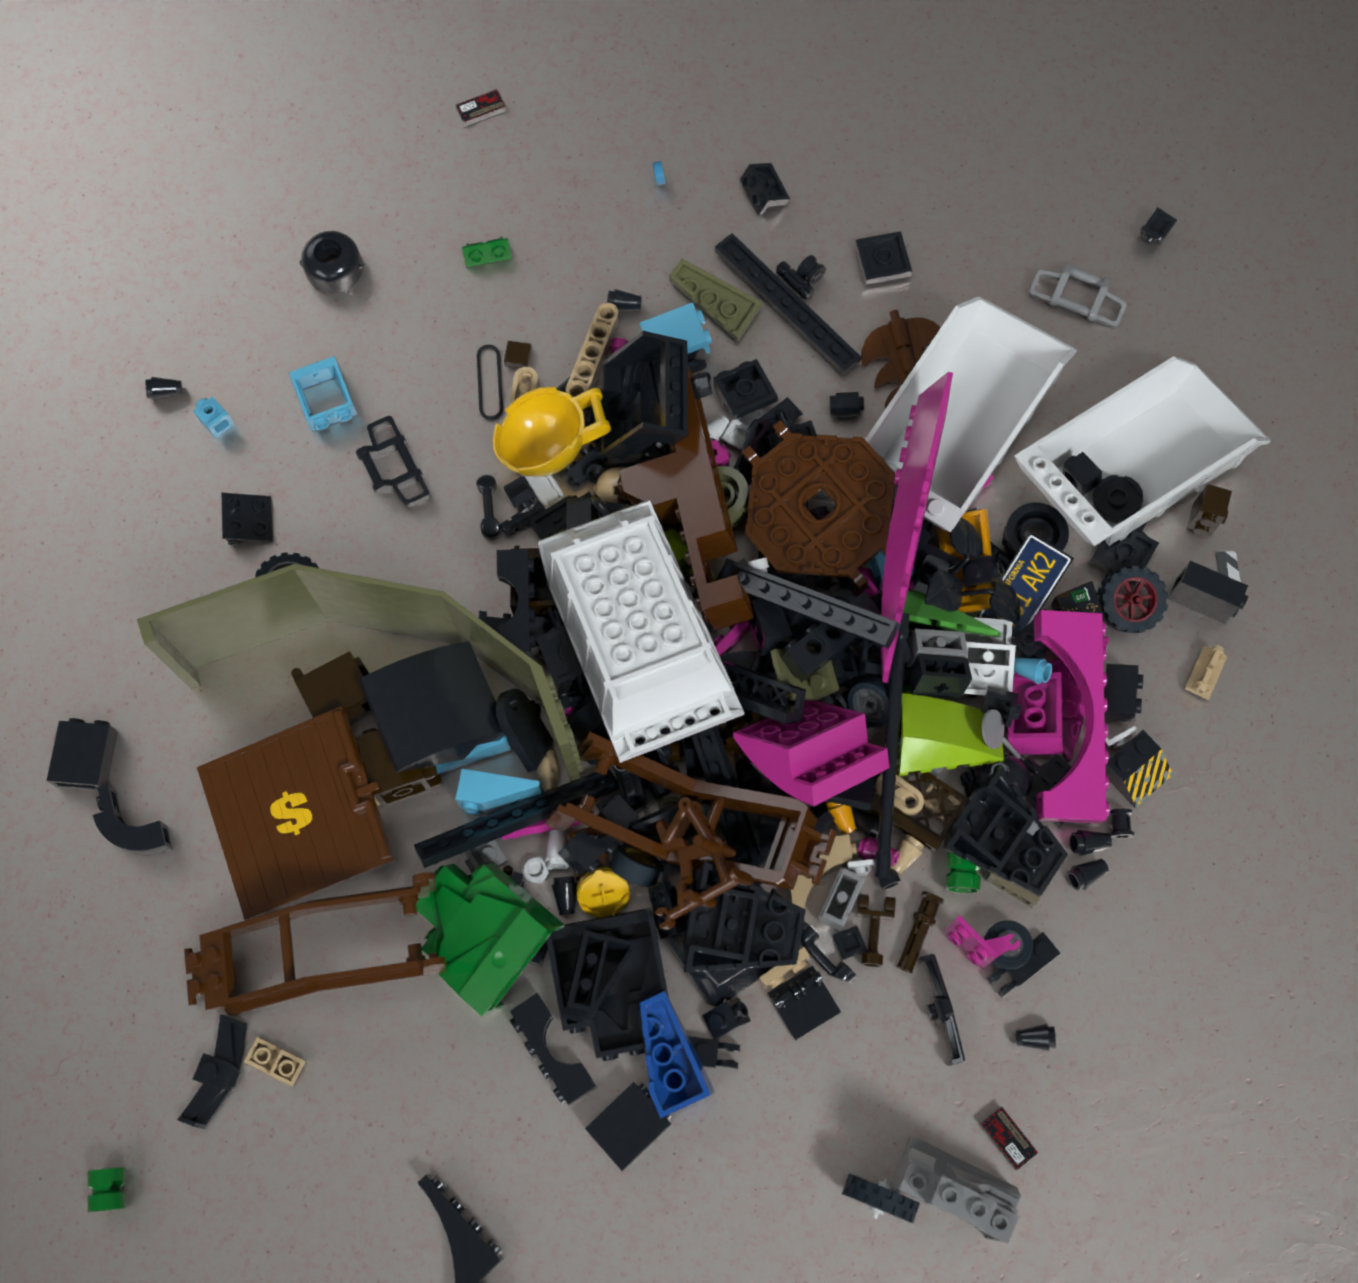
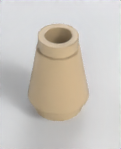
(909, 851)

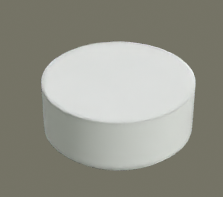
(535, 870)

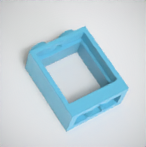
(313, 375)

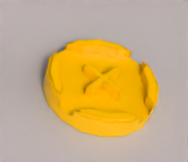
(602, 892)

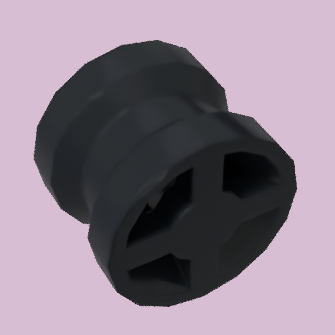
(811, 270)

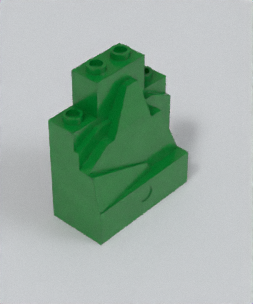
(484, 931)

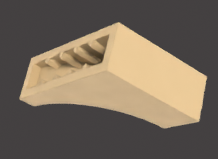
(841, 853)

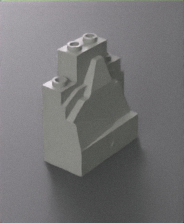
(957, 1189)

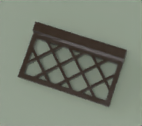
(911, 825)

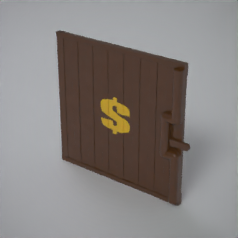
(295, 813)

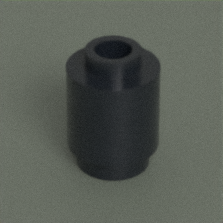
(846, 404)

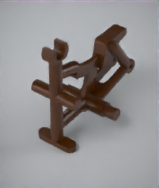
(705, 845)

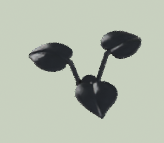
(945, 589)

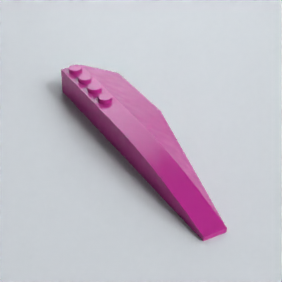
(911, 501)

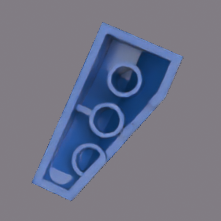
(672, 1063)

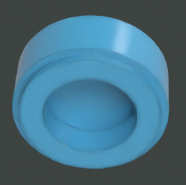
(659, 173)

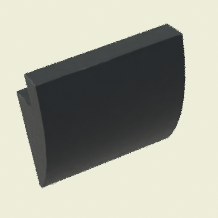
(432, 707)

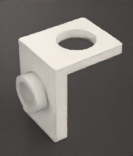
(1121, 739)
(862, 866)

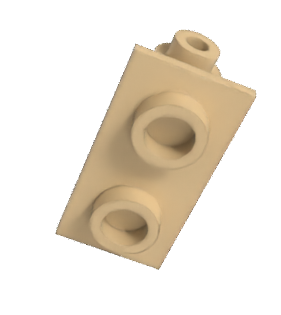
(1206, 671)

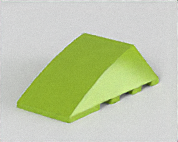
(941, 735)

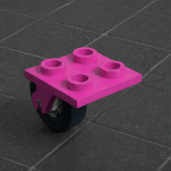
(1004, 945)

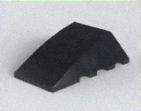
(1005, 836)
(742, 930)

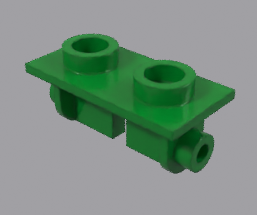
(487, 252)

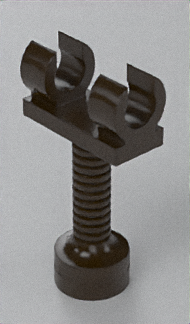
(872, 957)

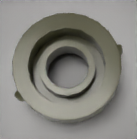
(737, 487)

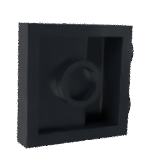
(744, 389)

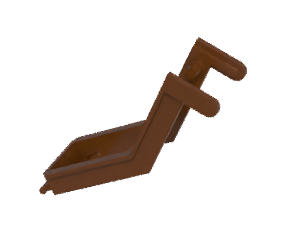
(793, 849)
(214, 970)

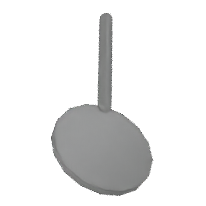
(994, 732)

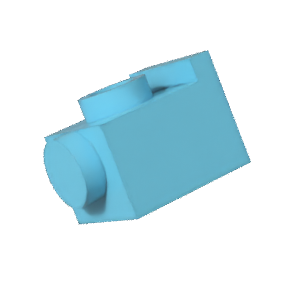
(213, 416)

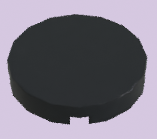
(1117, 498)

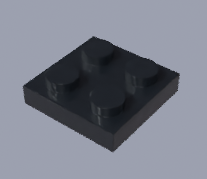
(883, 257)

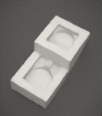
(736, 431)

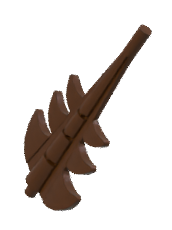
(902, 344)

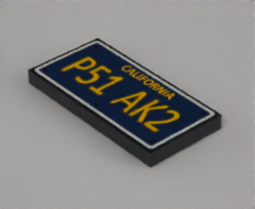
(1034, 577)

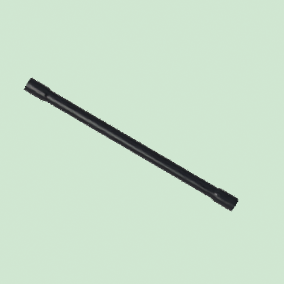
(883, 854)

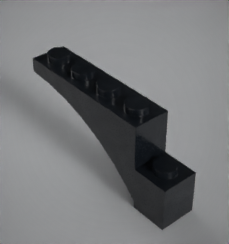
(471, 1252)

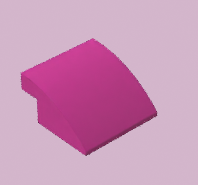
(814, 755)

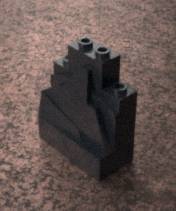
(644, 395)
(618, 1020)

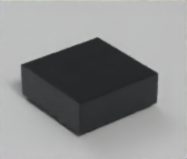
(849, 943)

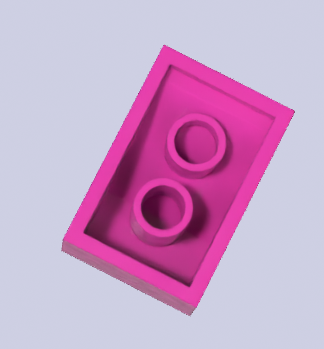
(1041, 716)

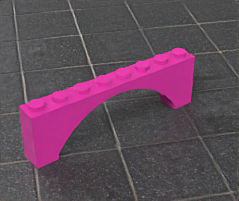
(1079, 644)

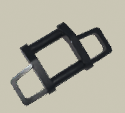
(375, 451)

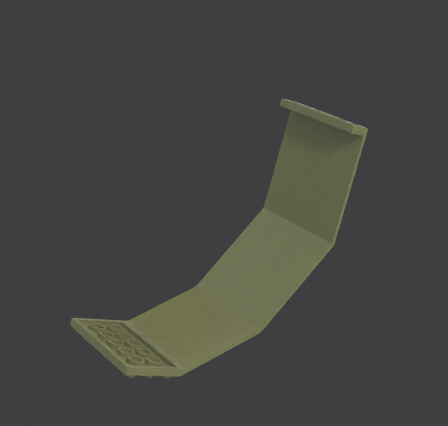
(308, 596)

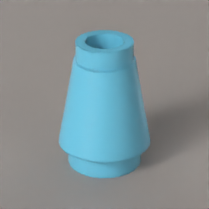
(1033, 669)

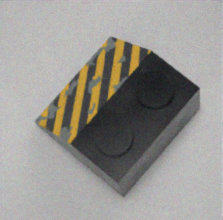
(1138, 768)

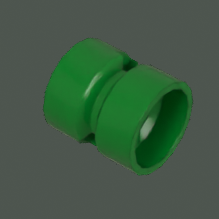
(962, 875)
(106, 1189)

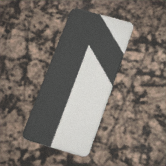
(1228, 564)

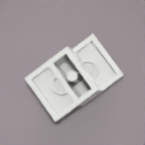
(991, 658)

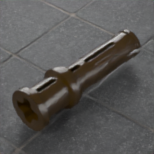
(923, 920)

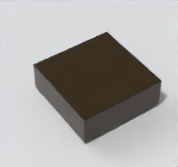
(517, 354)

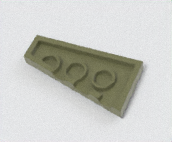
(719, 300)

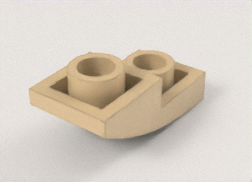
(274, 1061)

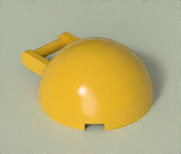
(547, 430)

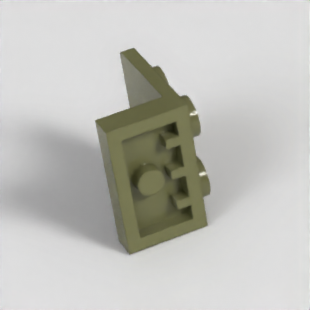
(817, 685)

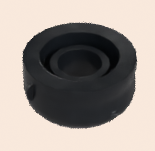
(333, 276)
(1035, 517)

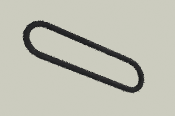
(480, 384)

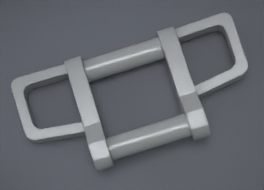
(1076, 307)

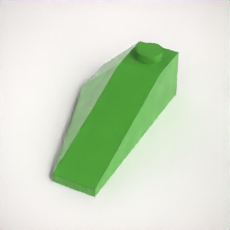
(933, 616)

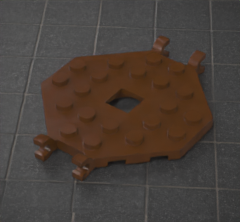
(795, 473)

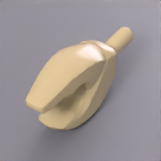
(548, 771)

